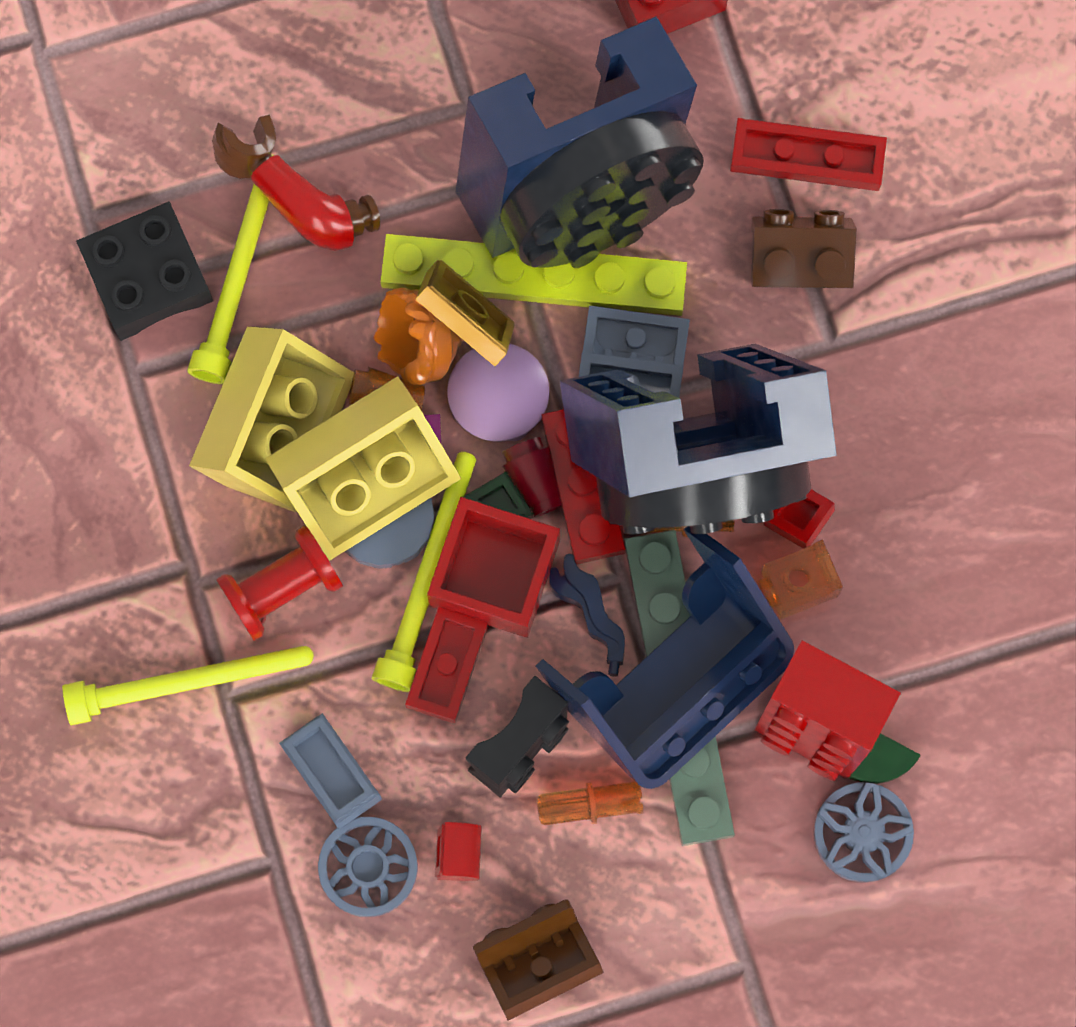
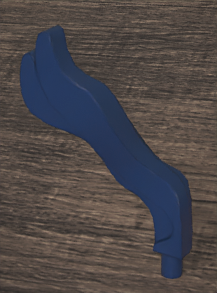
(584, 591)

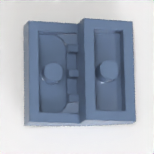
(638, 344)

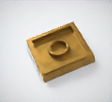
(466, 312)

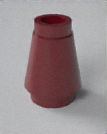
(533, 475)

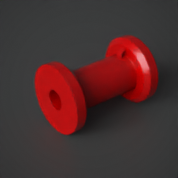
(280, 582)

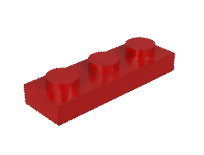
(808, 154)
(588, 532)

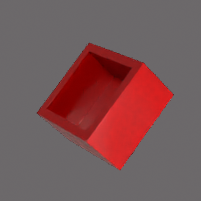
(494, 566)

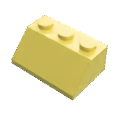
(267, 401)
(363, 468)

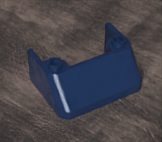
(691, 680)

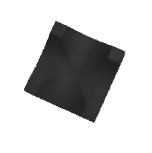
(144, 270)
(507, 757)

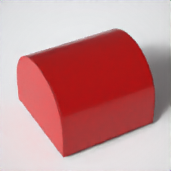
(458, 851)

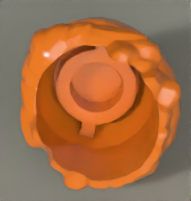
(413, 338)

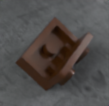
(803, 250)
(537, 958)

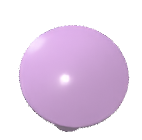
(499, 399)

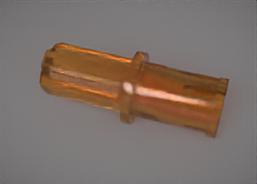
(589, 803)

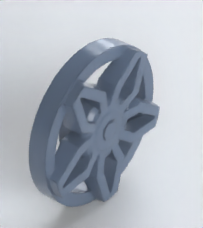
(863, 832)
(368, 867)

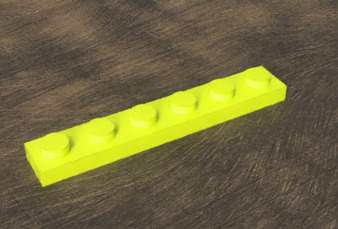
(605, 282)

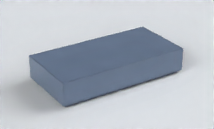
(330, 771)

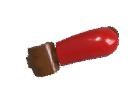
(314, 214)

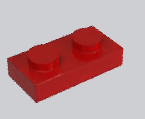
(446, 665)

